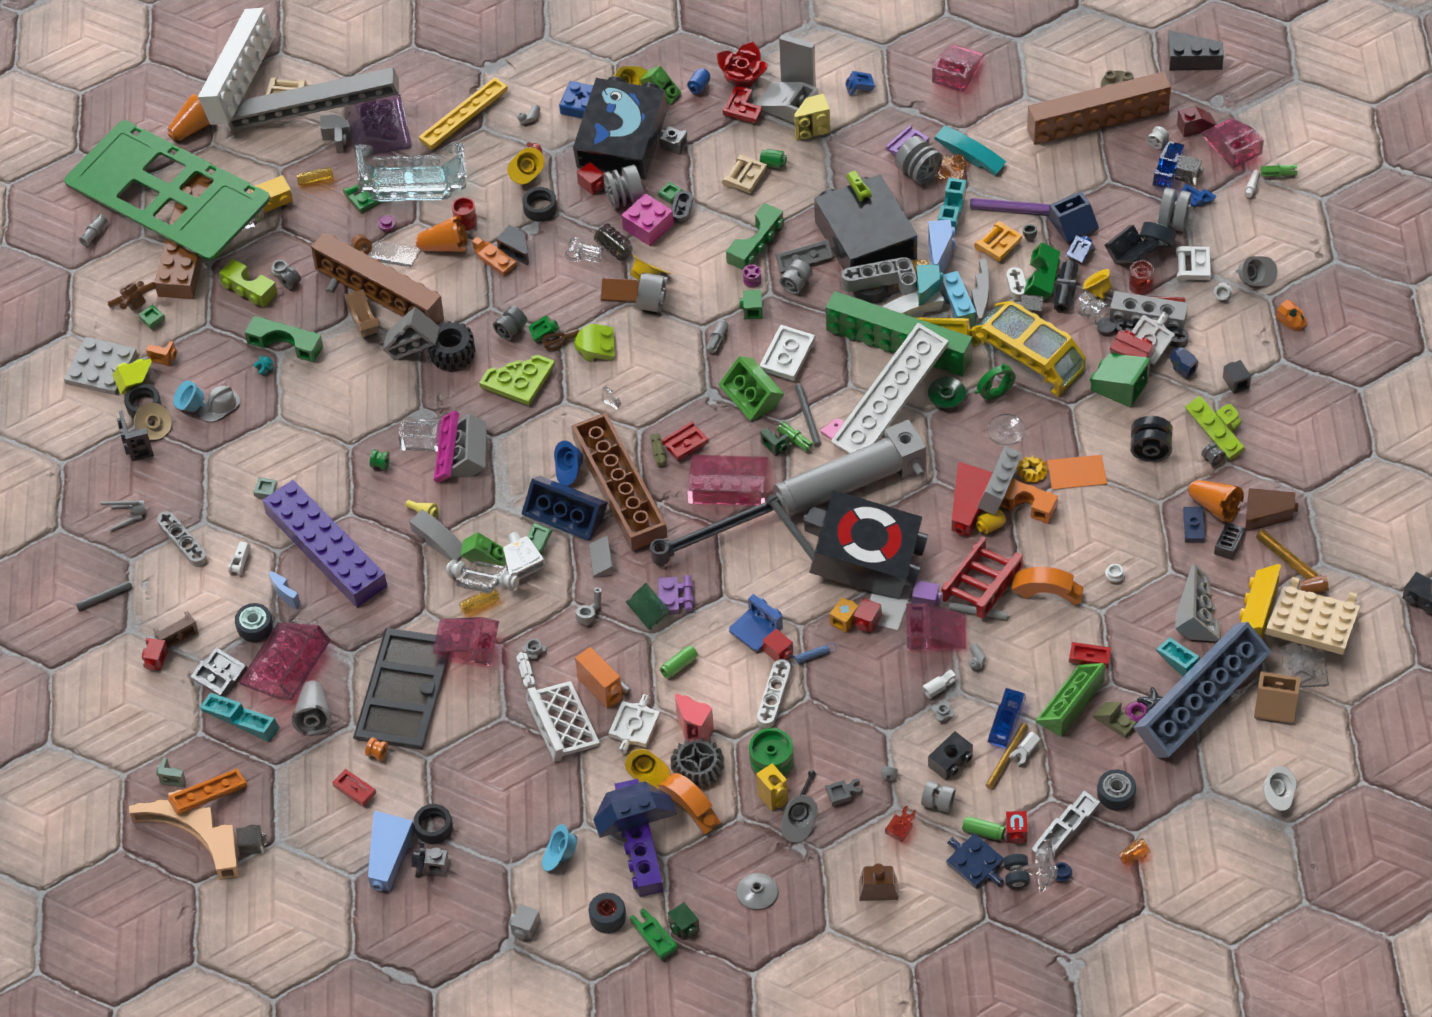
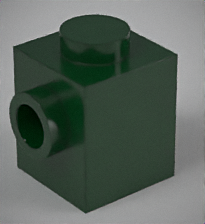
(683, 921)

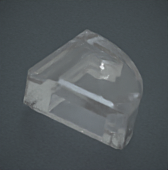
(609, 398)

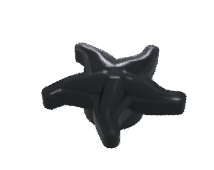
(1150, 701)
(418, 859)

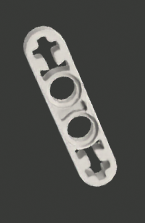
(771, 693)

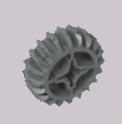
(709, 759)

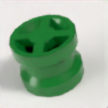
(379, 459)

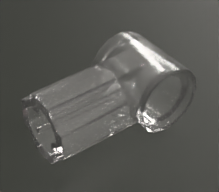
(578, 249)

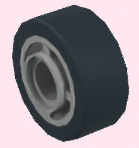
(1116, 780)

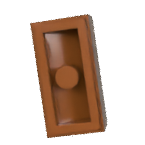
(619, 290)

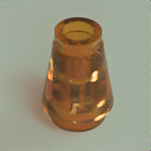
(1134, 851)

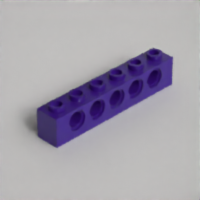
(645, 883)

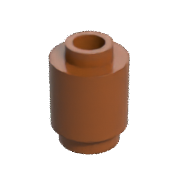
(360, 239)

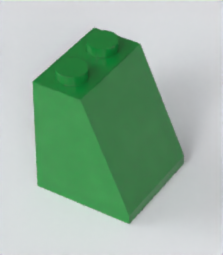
(1121, 378)

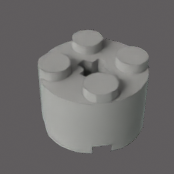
(651, 292)

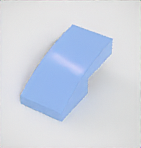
(282, 589)

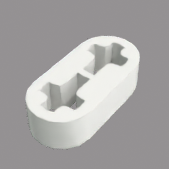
(1012, 283)

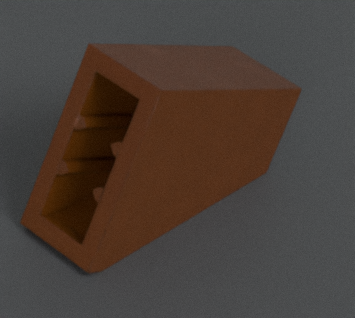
(1269, 507)

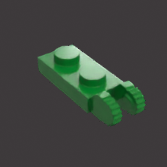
(654, 935)

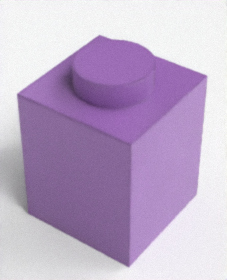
(926, 593)

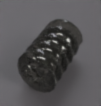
(613, 242)

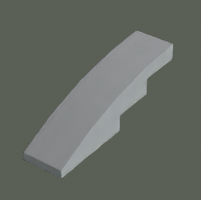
(980, 295)
(1070, 822)

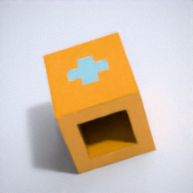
(842, 614)

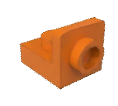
(161, 355)

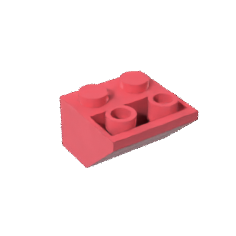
(694, 718)

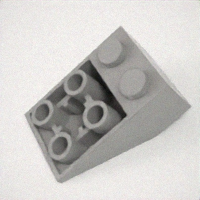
(785, 98)

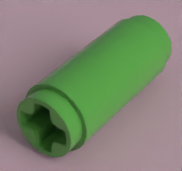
(678, 662)
(983, 828)

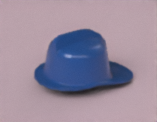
(567, 462)

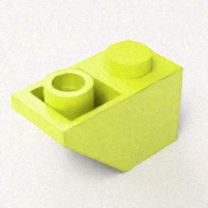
(130, 374)

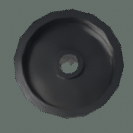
(1151, 438)

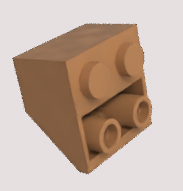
(1277, 697)

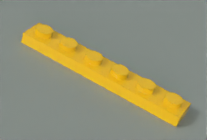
(463, 113)

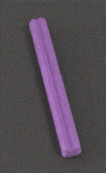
(1009, 206)

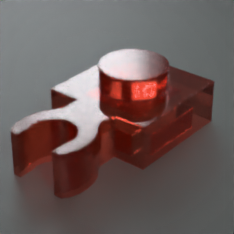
(900, 826)

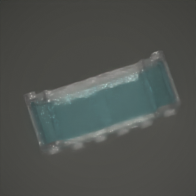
(411, 176)

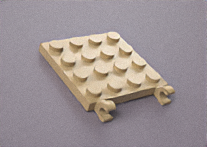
(1313, 618)

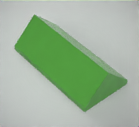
(1072, 698)

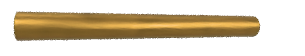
(1005, 757)

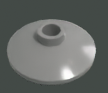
(759, 898)

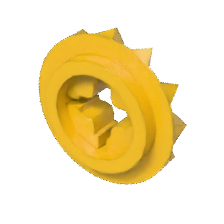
(1028, 474)

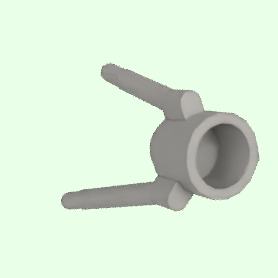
(136, 508)

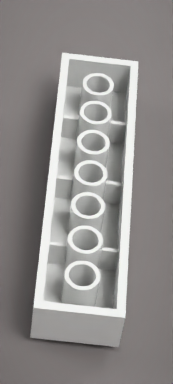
(236, 66)

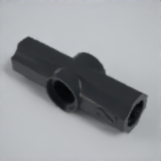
(1065, 286)

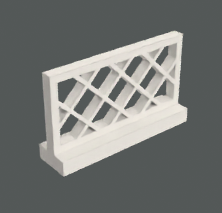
(548, 729)

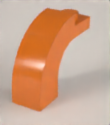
(1047, 580)
(691, 799)

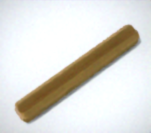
(1285, 554)

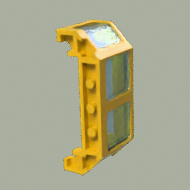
(1032, 343)

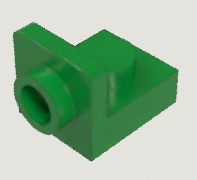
(543, 327)

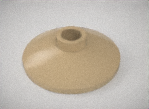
(158, 414)

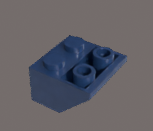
(1073, 217)

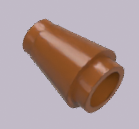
(1316, 584)

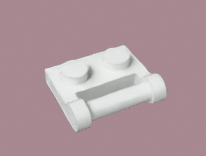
(1199, 263)

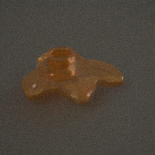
(952, 167)

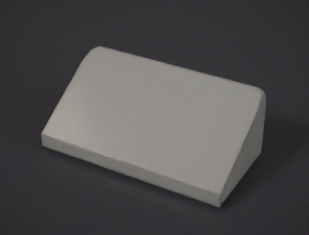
(601, 557)

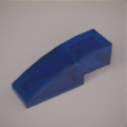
(1167, 164)
(1006, 717)

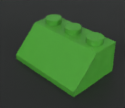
(751, 388)

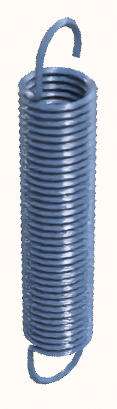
(812, 654)

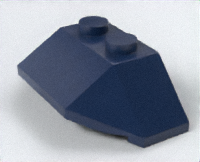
(632, 808)

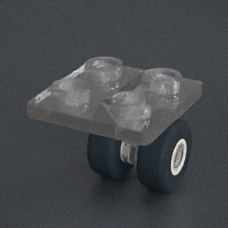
(1021, 871)

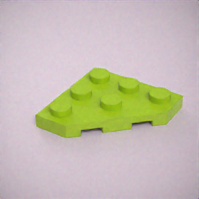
(518, 379)

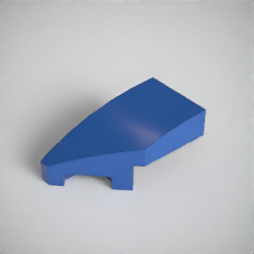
(1198, 198)

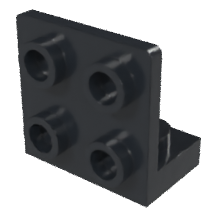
(1129, 247)
(137, 441)

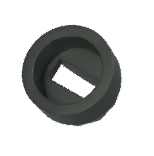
(1029, 231)

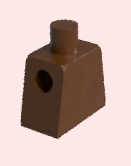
(878, 883)

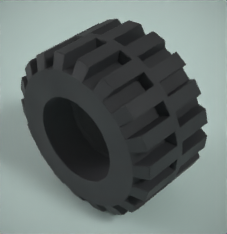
(456, 356)

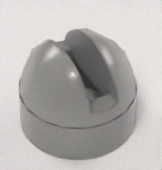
(892, 772)

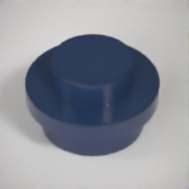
(1064, 872)

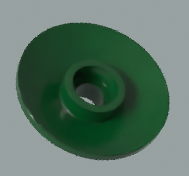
(946, 392)

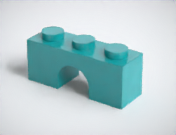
(953, 202)

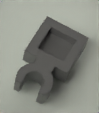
(841, 793)

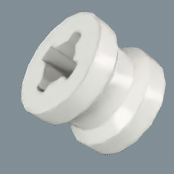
(1157, 137)

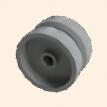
(1178, 210)

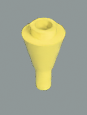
(431, 508)

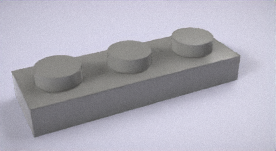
(808, 253)

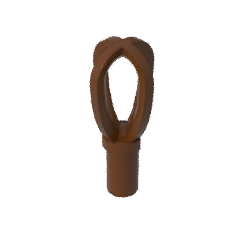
(565, 337)

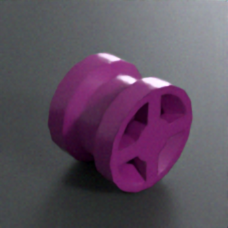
(752, 276)

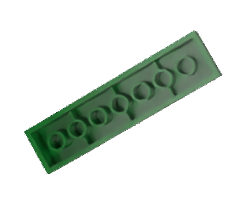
(889, 329)

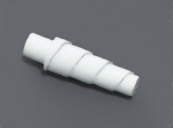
(1251, 185)

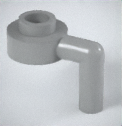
(586, 614)

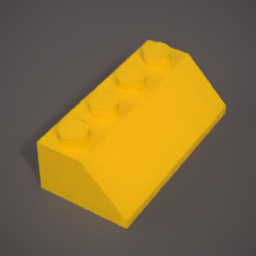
(1261, 598)

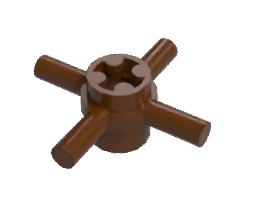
(132, 295)

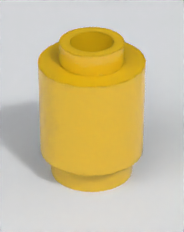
(988, 522)

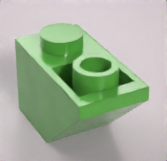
(660, 77)
(482, 549)

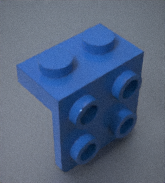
(756, 623)

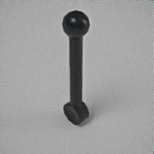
(811, 774)

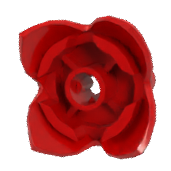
(742, 67)

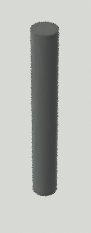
(103, 595)

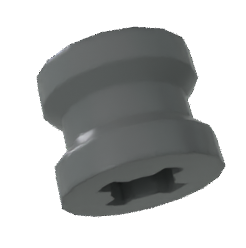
(289, 278)
(1213, 454)

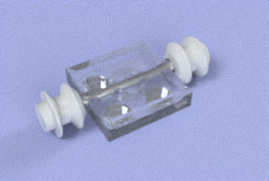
(482, 576)

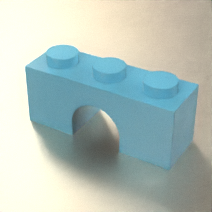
(955, 293)

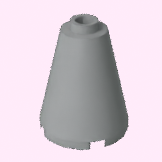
(312, 710)

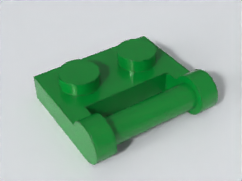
(361, 201)

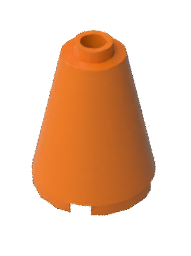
(188, 120)
(445, 236)
(1217, 498)

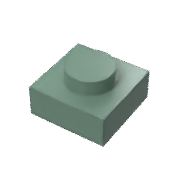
(265, 487)

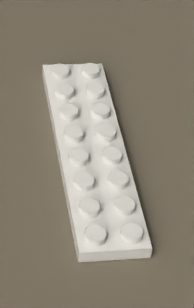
(891, 390)

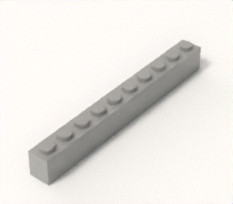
(315, 98)

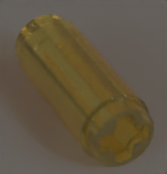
(315, 176)
(478, 601)

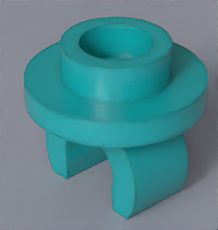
(266, 364)

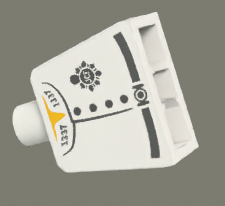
(522, 556)

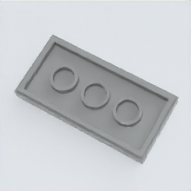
(797, 60)

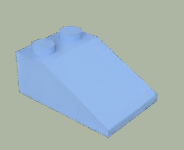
(941, 243)

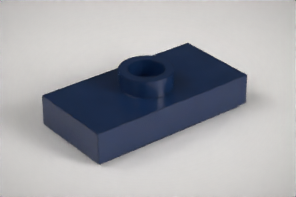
(1193, 524)

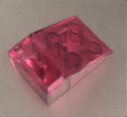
(956, 67)
(1235, 141)
(934, 627)
(466, 639)

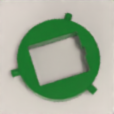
(985, 382)

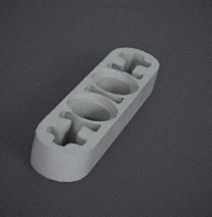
(184, 537)

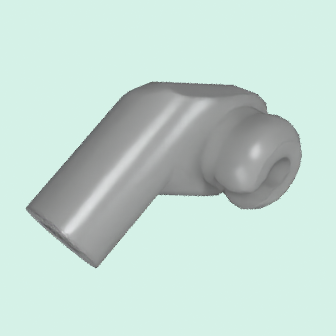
(530, 117)
(978, 659)

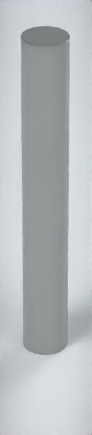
(972, 610)

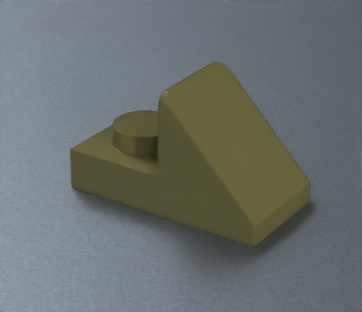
(1115, 719)

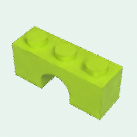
(259, 291)

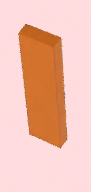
(207, 791)

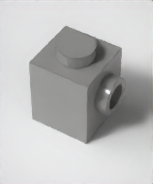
(524, 922)

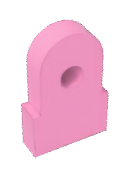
(830, 430)

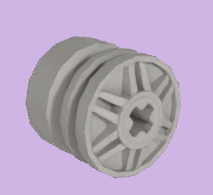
(918, 159)
(619, 187)

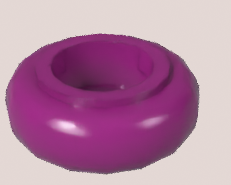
(1135, 706)

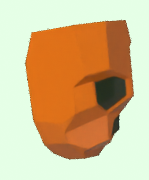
(1291, 316)

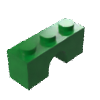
(1046, 261)

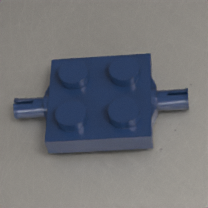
(975, 861)

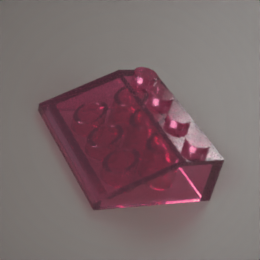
(727, 479)
(286, 660)

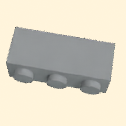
(469, 447)

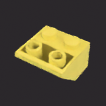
(812, 118)

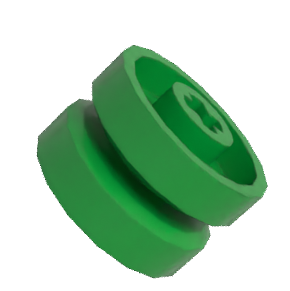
(771, 747)

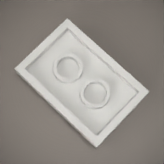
(787, 352)

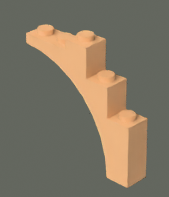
(218, 840)

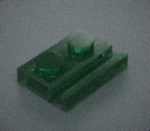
(648, 606)

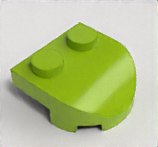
(595, 342)

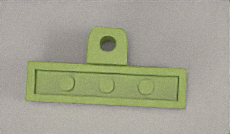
(1218, 425)

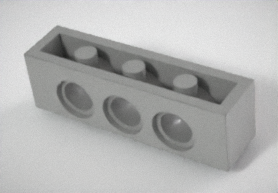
(1133, 306)

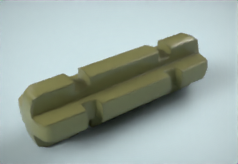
(658, 450)

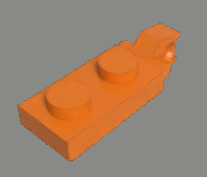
(493, 256)

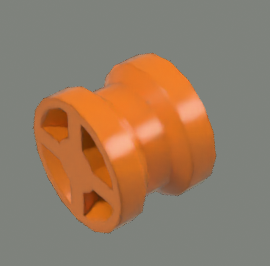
(376, 749)

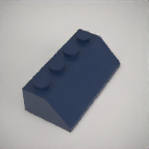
(563, 507)

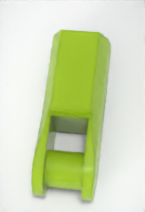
(858, 185)

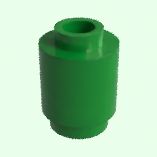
(773, 158)

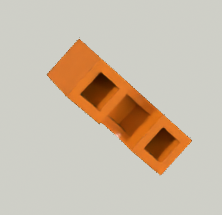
(1043, 503)

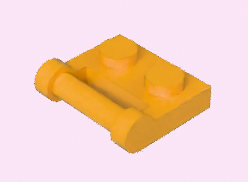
(1002, 244)

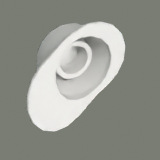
(1279, 788)

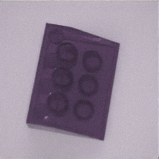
(379, 124)

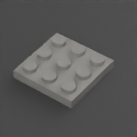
(96, 364)

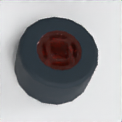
(607, 912)

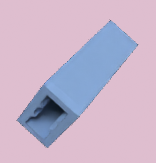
(388, 847)

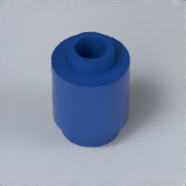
(699, 81)

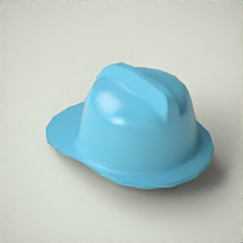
(188, 397)
(560, 848)

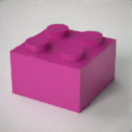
(647, 219)

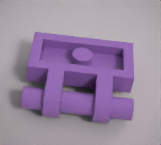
(669, 591)

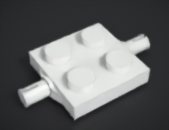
(1156, 332)
(634, 724)

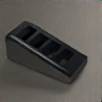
(1225, 551)

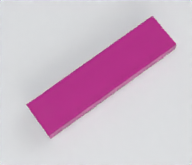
(446, 446)

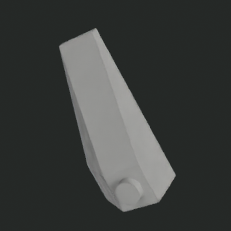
(1196, 610)

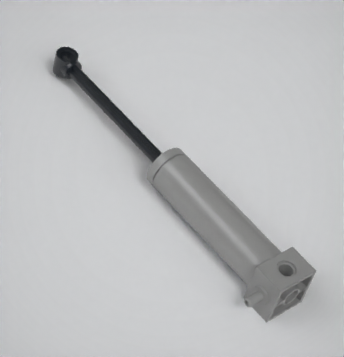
(899, 452)

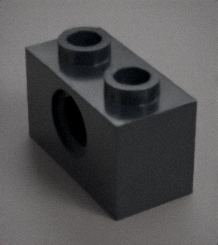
(955, 746)

